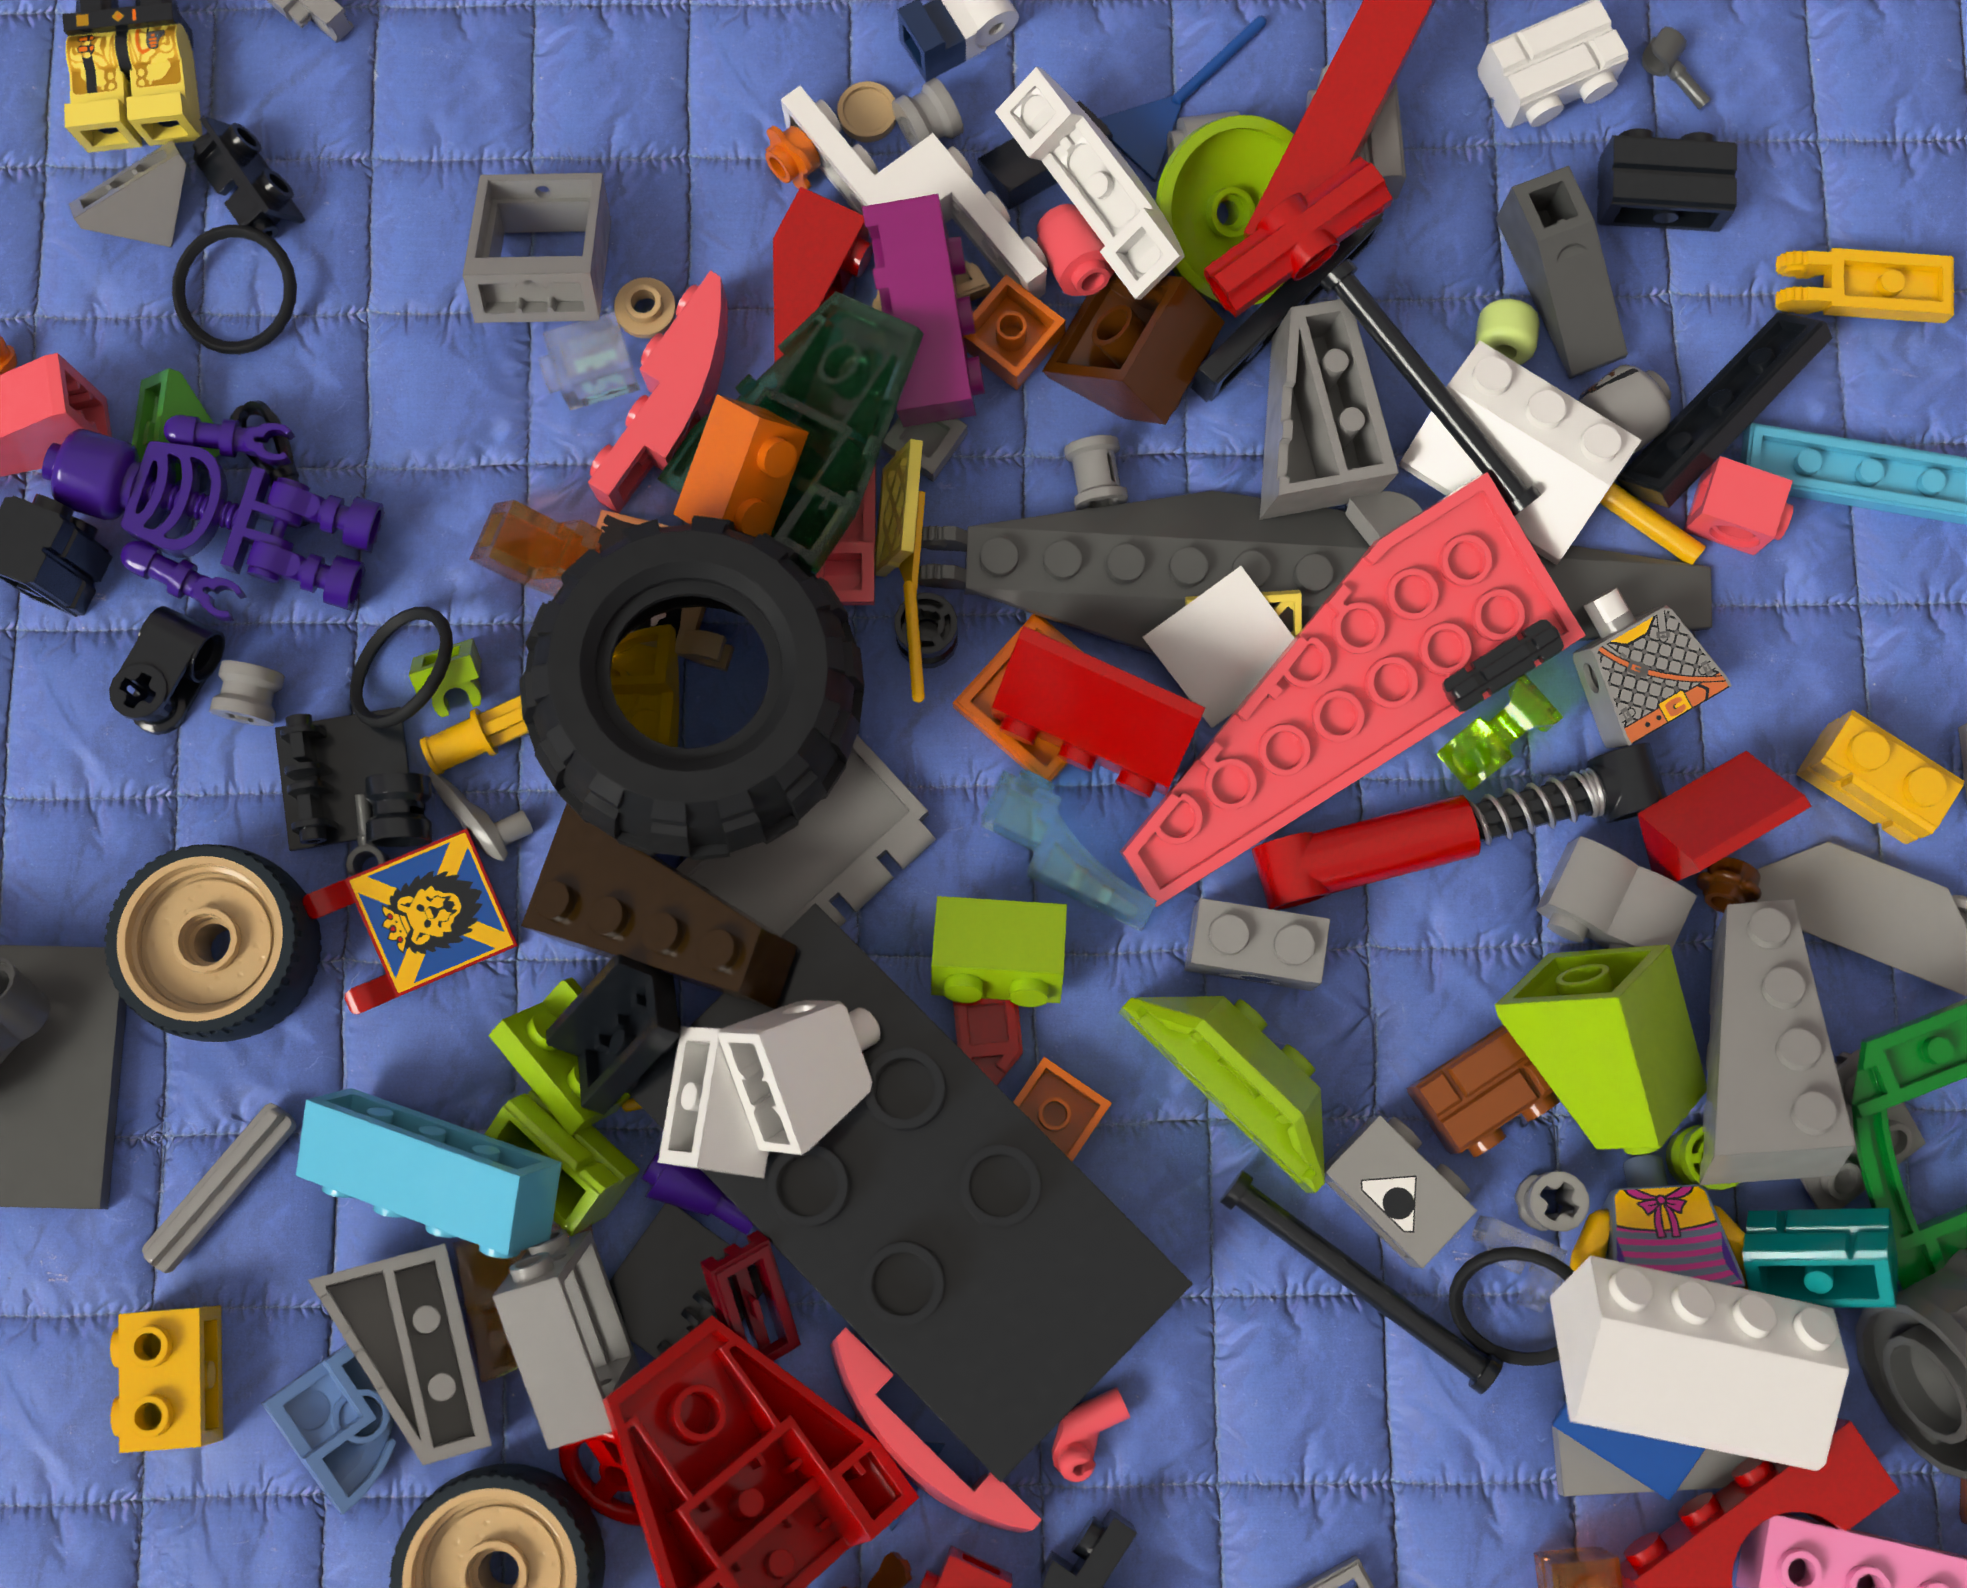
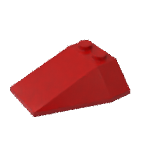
(746, 1468)

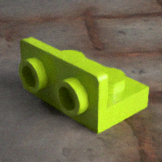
(544, 1068)

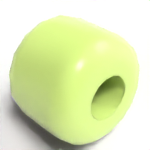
(1509, 328)

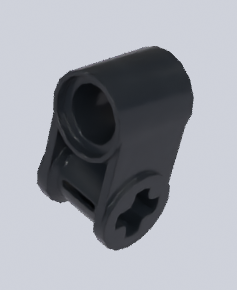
(168, 663)

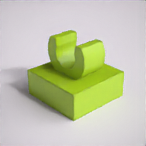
(461, 673)

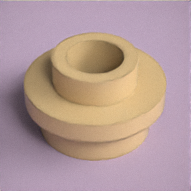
(649, 323)

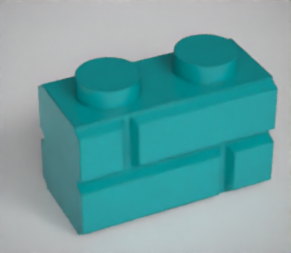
(1823, 1256)

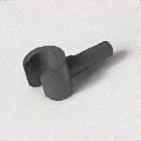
(1662, 59)
(363, 851)

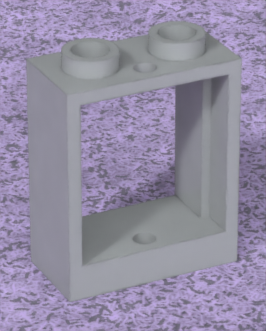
(544, 285)
(566, 1335)

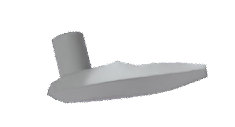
(487, 835)

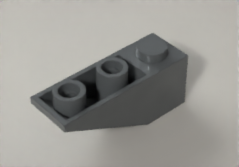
(1564, 269)

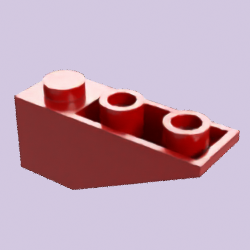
(813, 258)

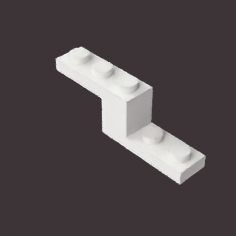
(917, 173)

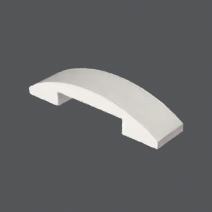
(1096, 180)

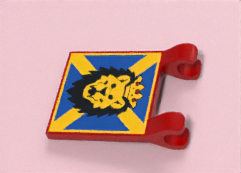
(424, 916)

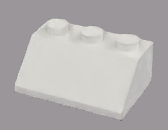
(1541, 435)

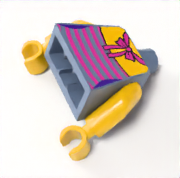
(1663, 1228)

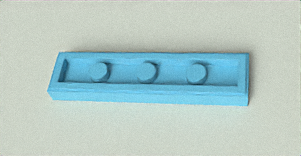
(1861, 472)

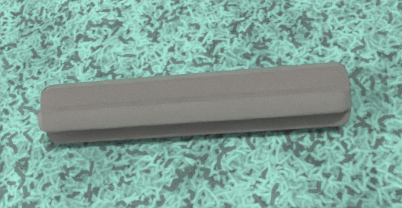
(218, 1188)

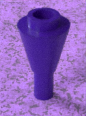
(692, 1191)

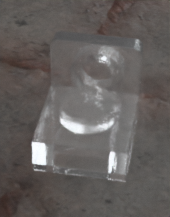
(1540, 1281)

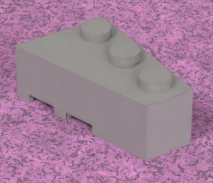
(1321, 415)

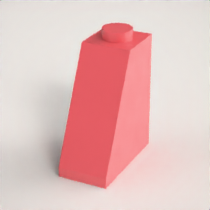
(42, 407)

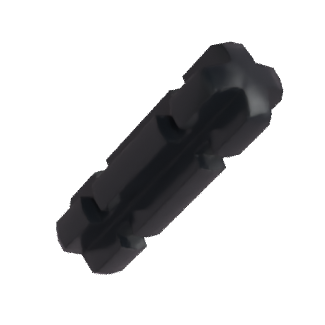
(1502, 665)

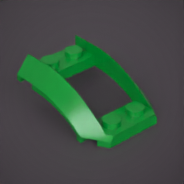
(1891, 1071)

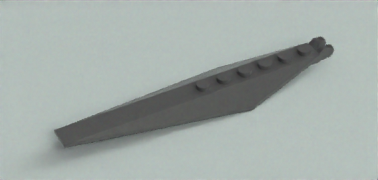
(1135, 562)

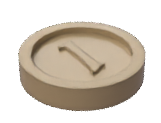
(866, 111)

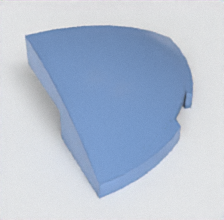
(336, 1426)

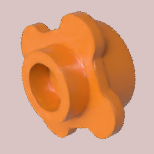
(792, 155)

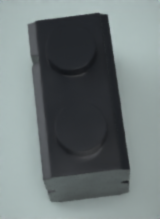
(1667, 181)
(50, 553)

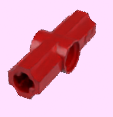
(1298, 236)

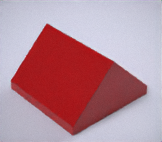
(1716, 816)

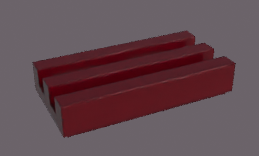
(735, 1265)

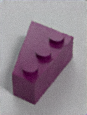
(918, 285)

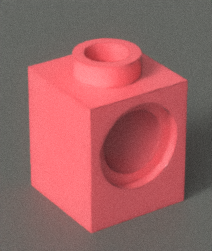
(1740, 506)

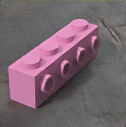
(1809, 1554)

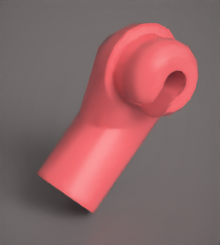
(1079, 1433)

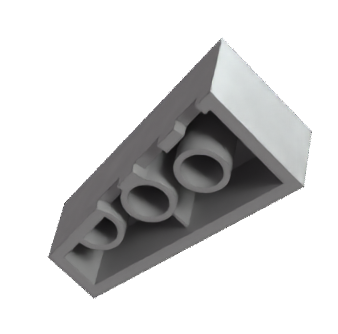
(1769, 1060)

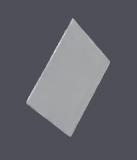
(1221, 644)

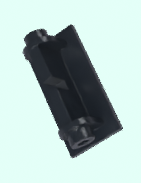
(232, 158)

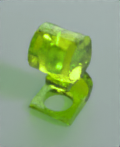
(1486, 744)

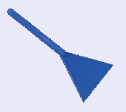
(1144, 129)

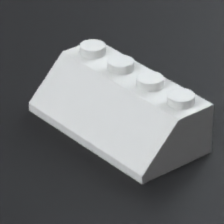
(1699, 1362)

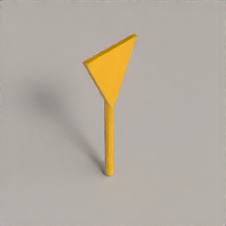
(910, 571)

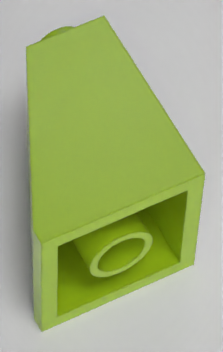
(1610, 1042)

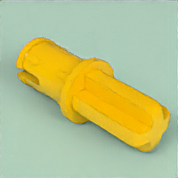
(474, 736)

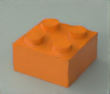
(1013, 332)
(1061, 1106)

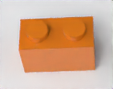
(741, 467)

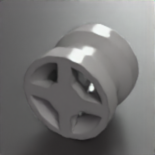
(928, 113)
(247, 693)

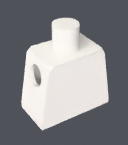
(799, 1070)

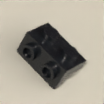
(617, 1029)

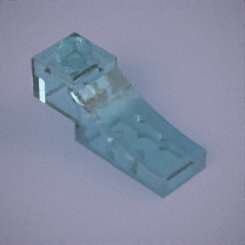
(1029, 815)

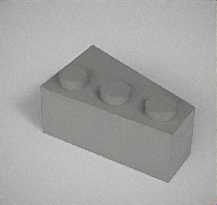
(413, 1346)

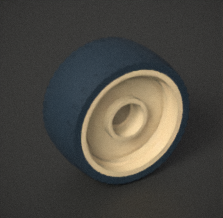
(165, 934)
(503, 1510)

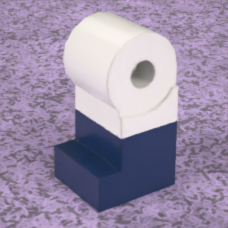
(952, 31)

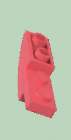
(683, 378)

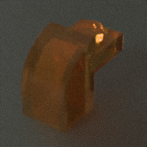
(532, 546)

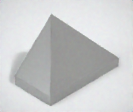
(137, 201)

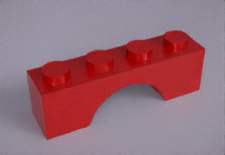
(1712, 1527)

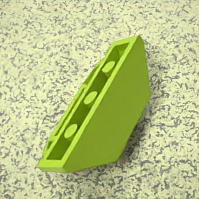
(1242, 1074)

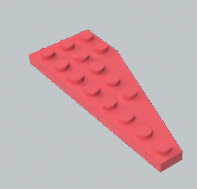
(1354, 683)

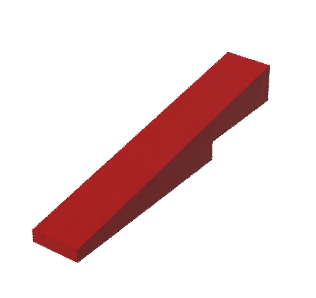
(1347, 99)

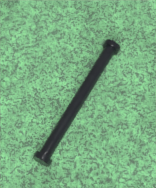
(1428, 385)
(1363, 1283)

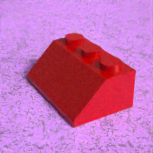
(1094, 713)

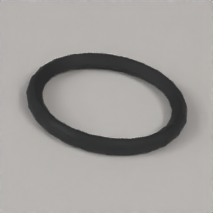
(179, 284)
(429, 687)
(1458, 1313)

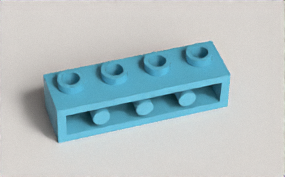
(428, 1171)

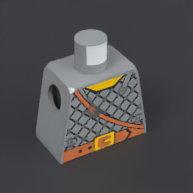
(1642, 669)

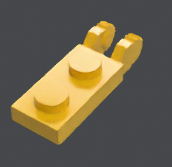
(1869, 284)

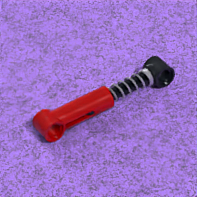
(1450, 829)

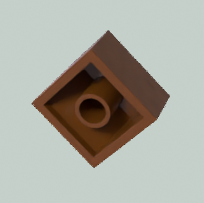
(1134, 351)

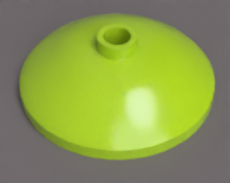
(1214, 165)

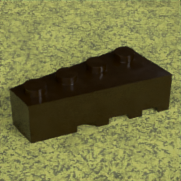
(642, 908)

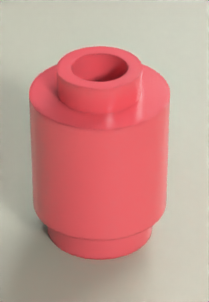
(1073, 251)

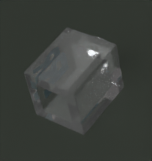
(588, 362)

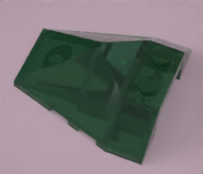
(842, 387)

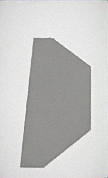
(1874, 911)

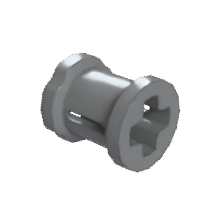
(1096, 471)
(1570, 1195)

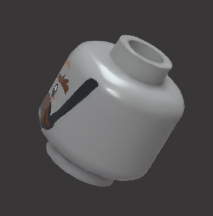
(1632, 401)

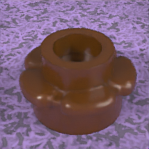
(1729, 883)

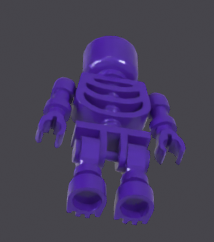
(107, 479)

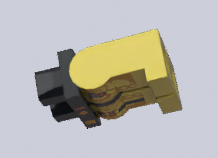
(130, 74)

